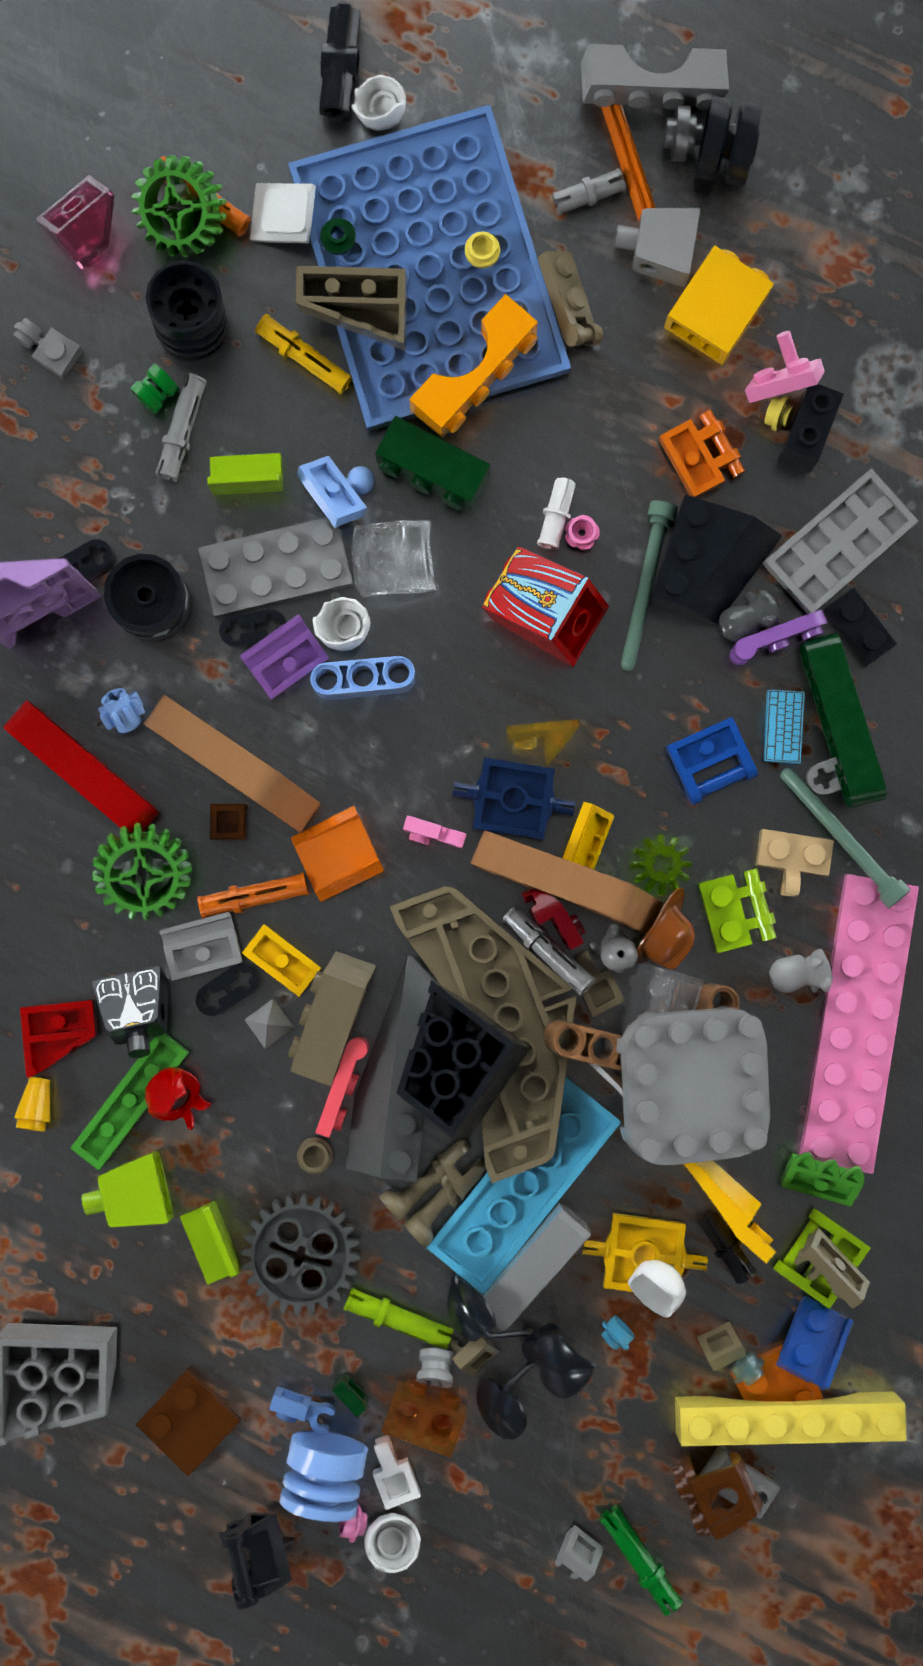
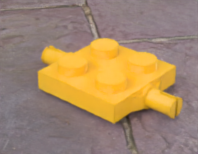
(640, 1239)

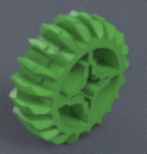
(177, 191)
(155, 868)

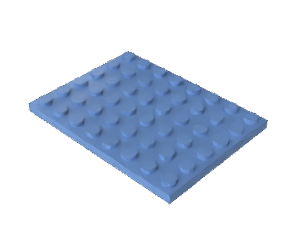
(413, 209)

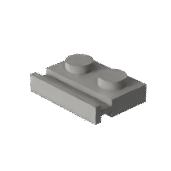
(201, 946)

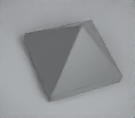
(269, 1023)

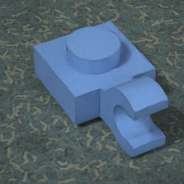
(293, 1406)

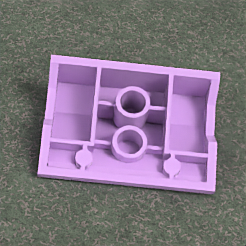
(36, 589)

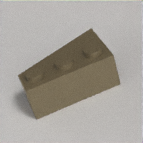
(356, 299)
(330, 1017)

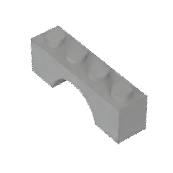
(614, 78)

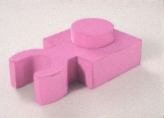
(424, 831)

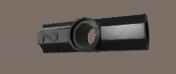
(340, 62)

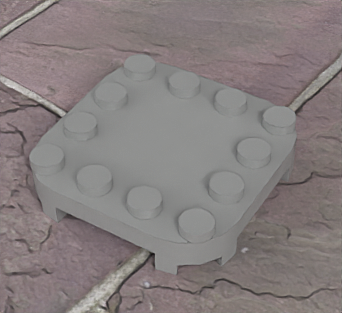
(694, 1085)

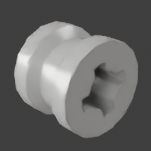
(435, 1368)

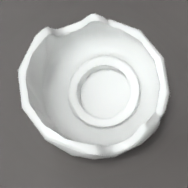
(380, 102)
(342, 624)
(658, 1287)
(392, 1543)

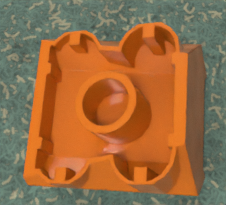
(337, 854)

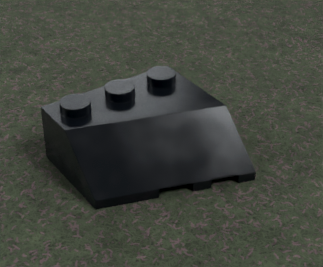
(709, 559)
(458, 1063)

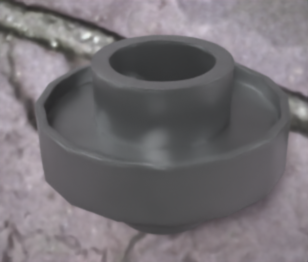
(682, 133)

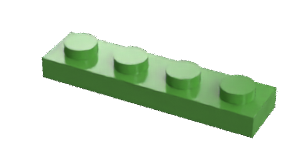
(126, 1103)

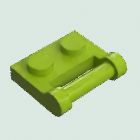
(847, 1243)

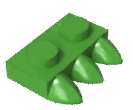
(822, 1179)

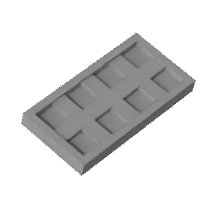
(840, 542)
(275, 567)

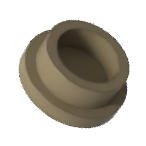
(315, 1155)

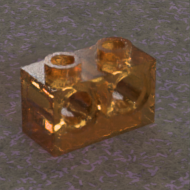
(420, 1427)

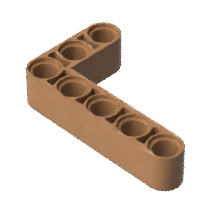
(232, 763)
(568, 881)
(584, 1037)

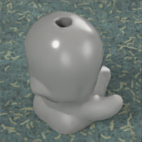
(611, 944)
(796, 972)

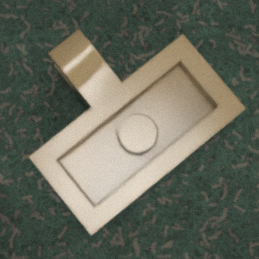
(794, 855)

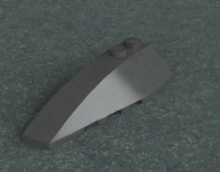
(384, 1127)

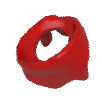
(168, 1087)

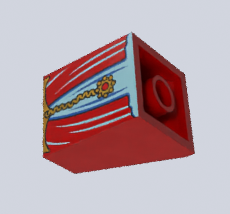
(546, 605)

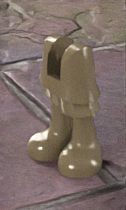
(453, 1184)

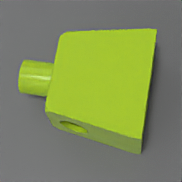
(132, 1193)

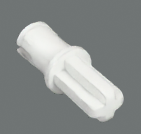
(556, 514)

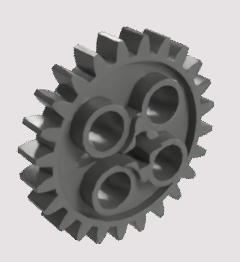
(290, 1286)

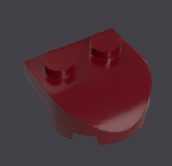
(548, 907)

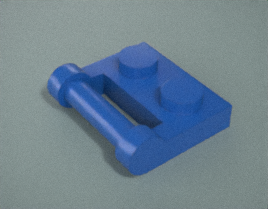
(707, 749)

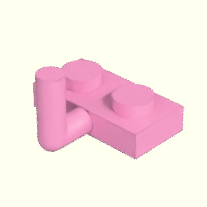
(795, 376)

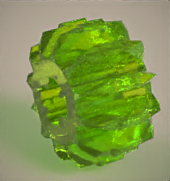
(662, 852)

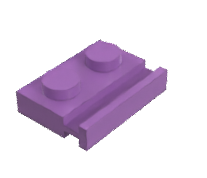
(284, 656)

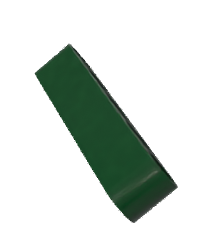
(843, 720)

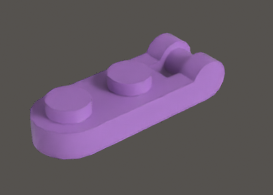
(778, 637)

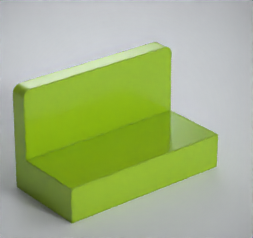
(246, 474)
(211, 1242)

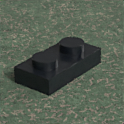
(859, 627)

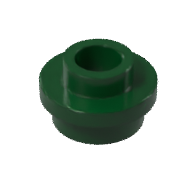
(342, 245)

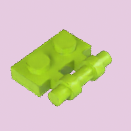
(726, 915)

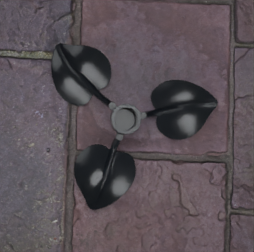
(561, 1371)

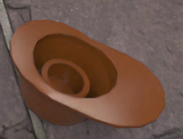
(670, 936)

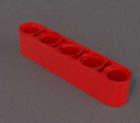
(79, 768)

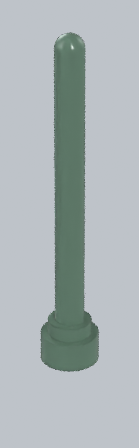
(661, 517)
(889, 888)

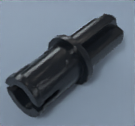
(727, 1247)

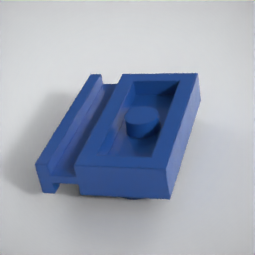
(814, 1343)

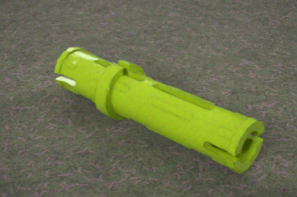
(399, 1319)

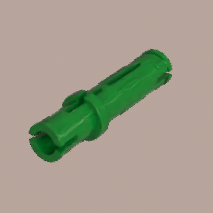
(649, 1572)

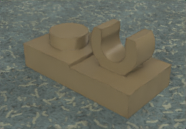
(829, 1261)

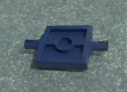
(513, 798)

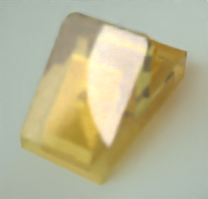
(553, 734)

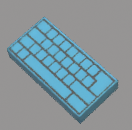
(783, 727)

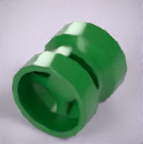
(148, 394)

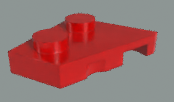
(55, 1032)

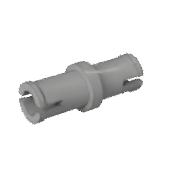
(589, 191)

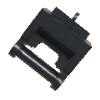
(268, 1563)

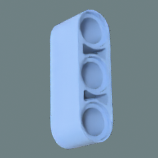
(346, 671)

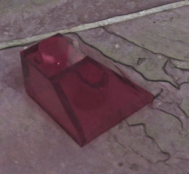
(81, 222)

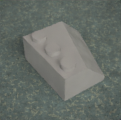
(53, 1376)

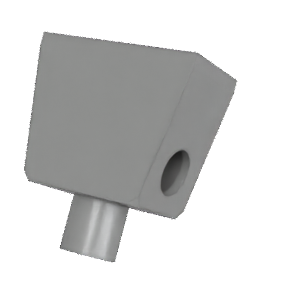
(662, 243)

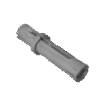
(177, 439)
(537, 940)

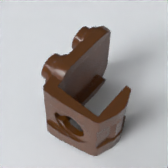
(703, 1490)

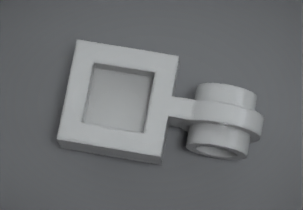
(53, 351)

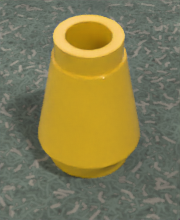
(34, 1106)

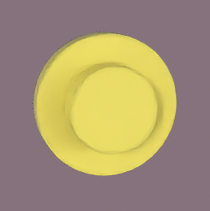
(482, 250)
(779, 413)

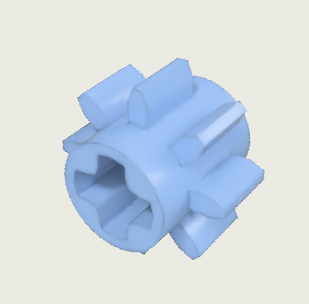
(121, 710)

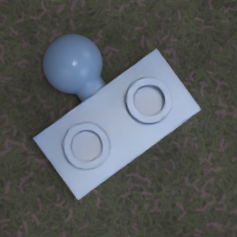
(334, 492)

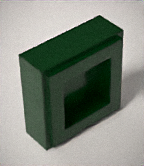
(350, 1394)

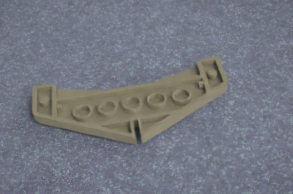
(508, 984)

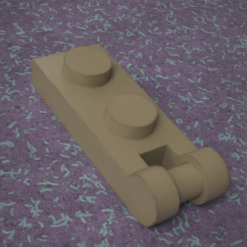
(569, 299)

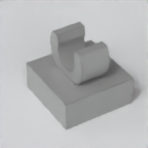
(579, 1554)

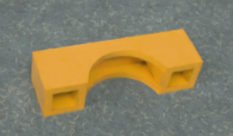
(445, 400)

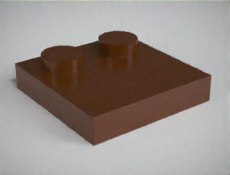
(188, 1421)

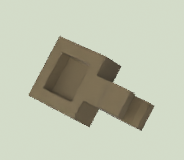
(604, 992)

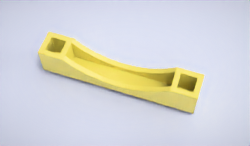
(831, 1420)

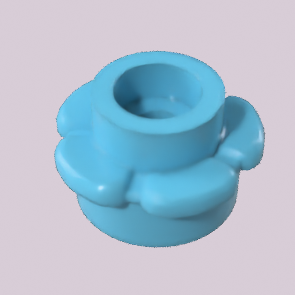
(617, 1333)

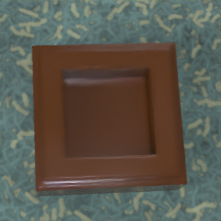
(228, 821)

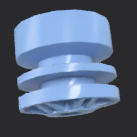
(323, 1476)

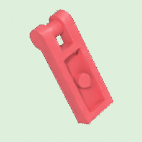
(343, 1084)

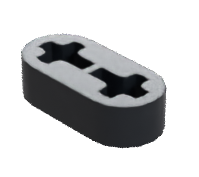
(83, 554)
(246, 621)
(232, 996)

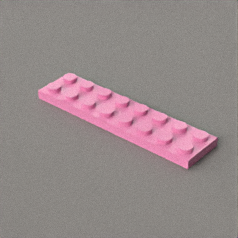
(858, 1026)

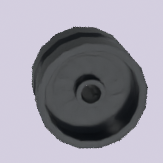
(728, 141)
(127, 601)

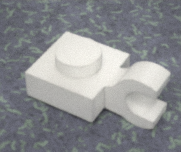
(394, 1478)

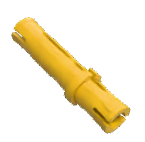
(288, 346)

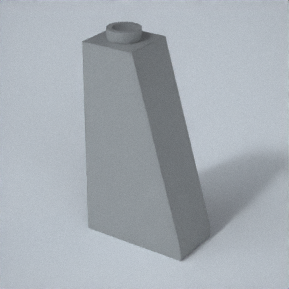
(536, 1264)

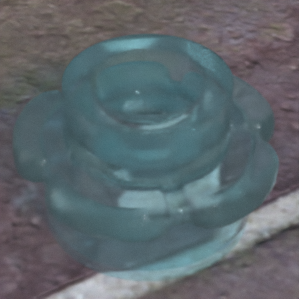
(747, 1369)

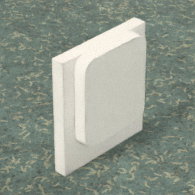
(282, 212)

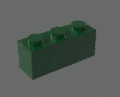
(432, 464)

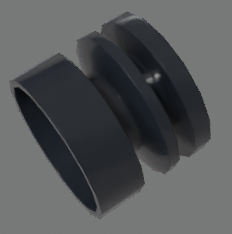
(181, 291)

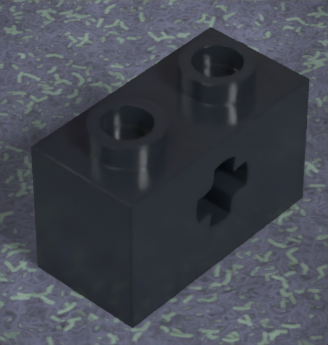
(810, 426)

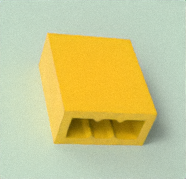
(719, 304)

